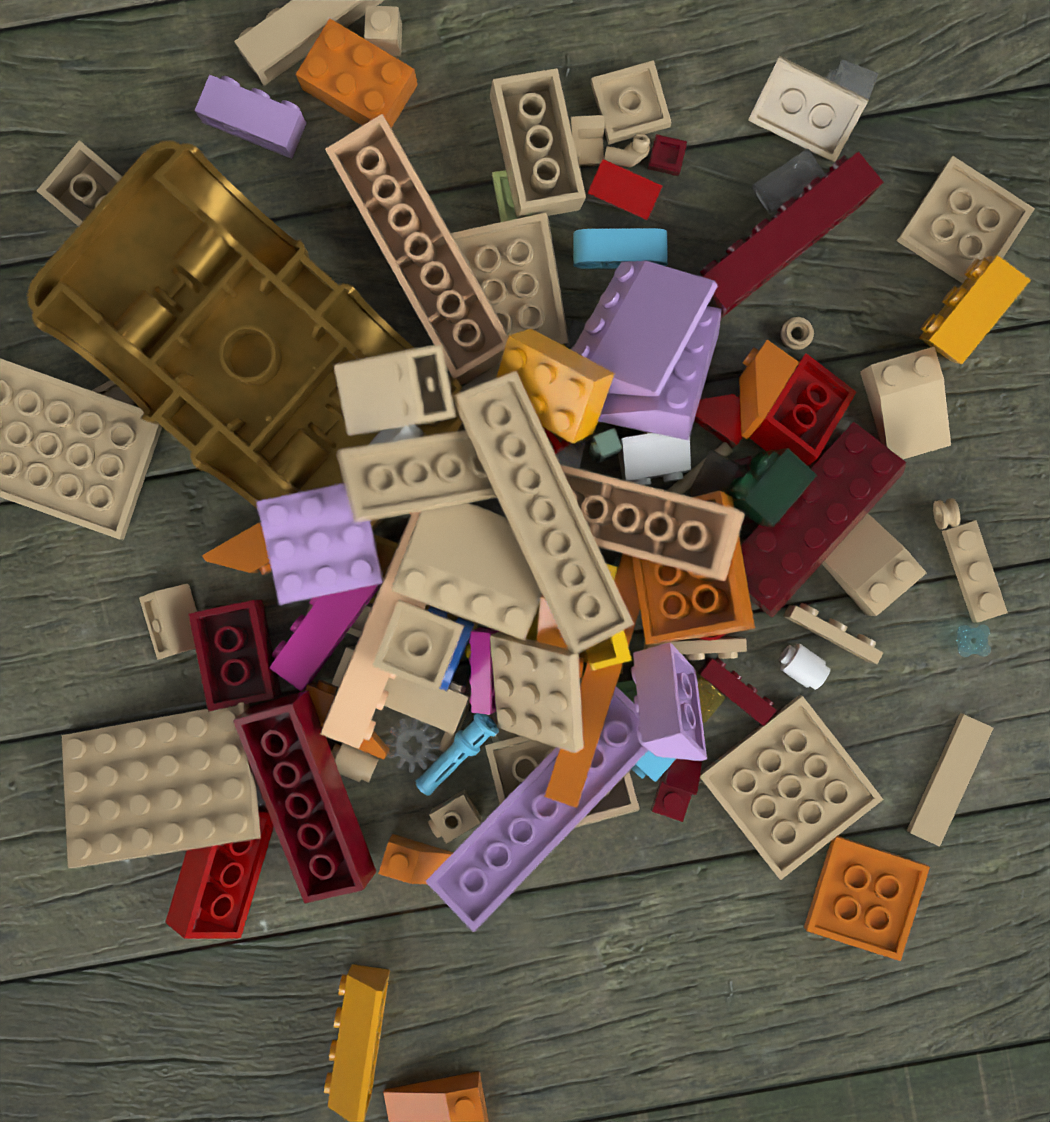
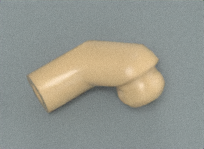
(631, 154)

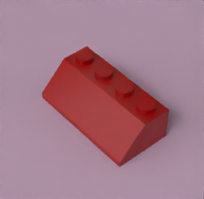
(219, 886)

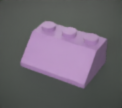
(668, 704)

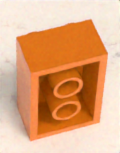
(356, 76)

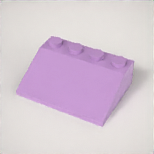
(644, 325)
(676, 406)

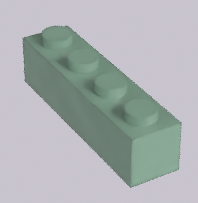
(604, 446)

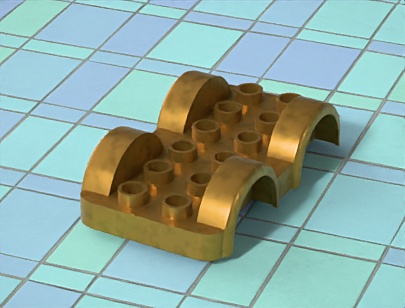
(216, 325)

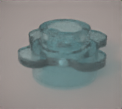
(965, 636)

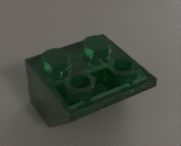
(770, 486)

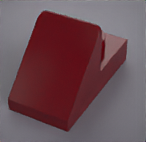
(676, 788)

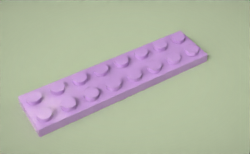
(531, 826)

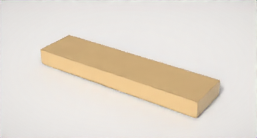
(950, 779)

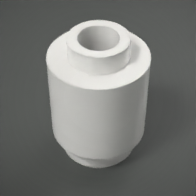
(804, 666)

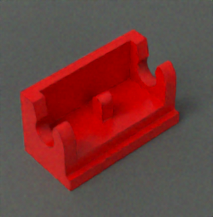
(625, 189)

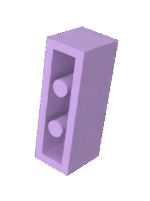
(251, 115)

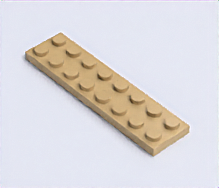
(543, 512)

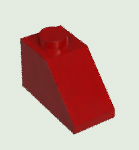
(721, 418)

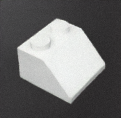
(653, 457)

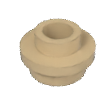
(803, 326)

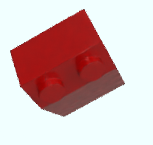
(805, 411)

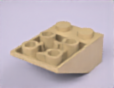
(394, 390)

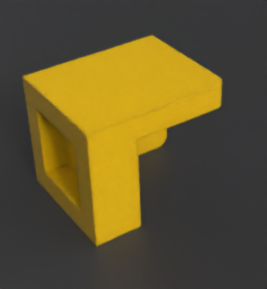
(609, 651)

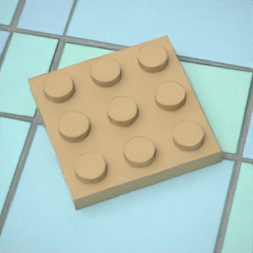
(964, 220)
(537, 691)

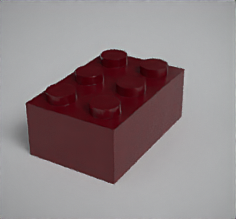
(234, 654)

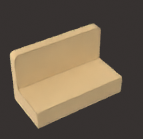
(169, 619)

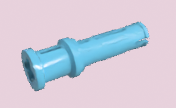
(466, 744)

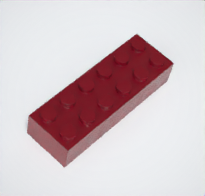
(791, 231)
(846, 487)
(305, 797)

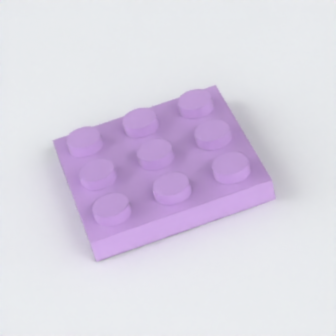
(317, 544)

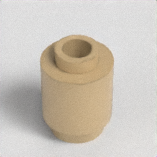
(354, 762)

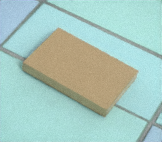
(807, 109)

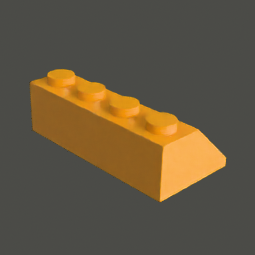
(357, 1041)

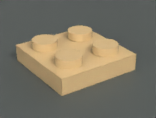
(631, 102)
(418, 645)

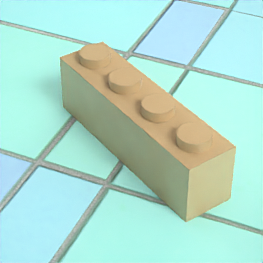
(435, 708)

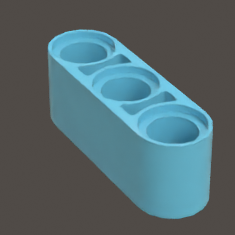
(612, 246)

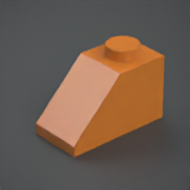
(243, 552)
(411, 860)

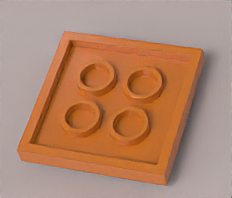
(866, 897)

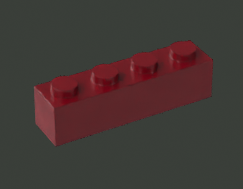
(736, 691)

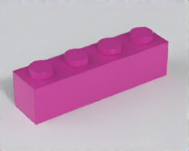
(481, 678)

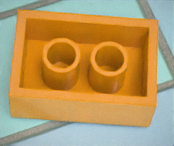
(973, 307)
(559, 383)

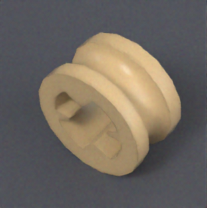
(946, 513)

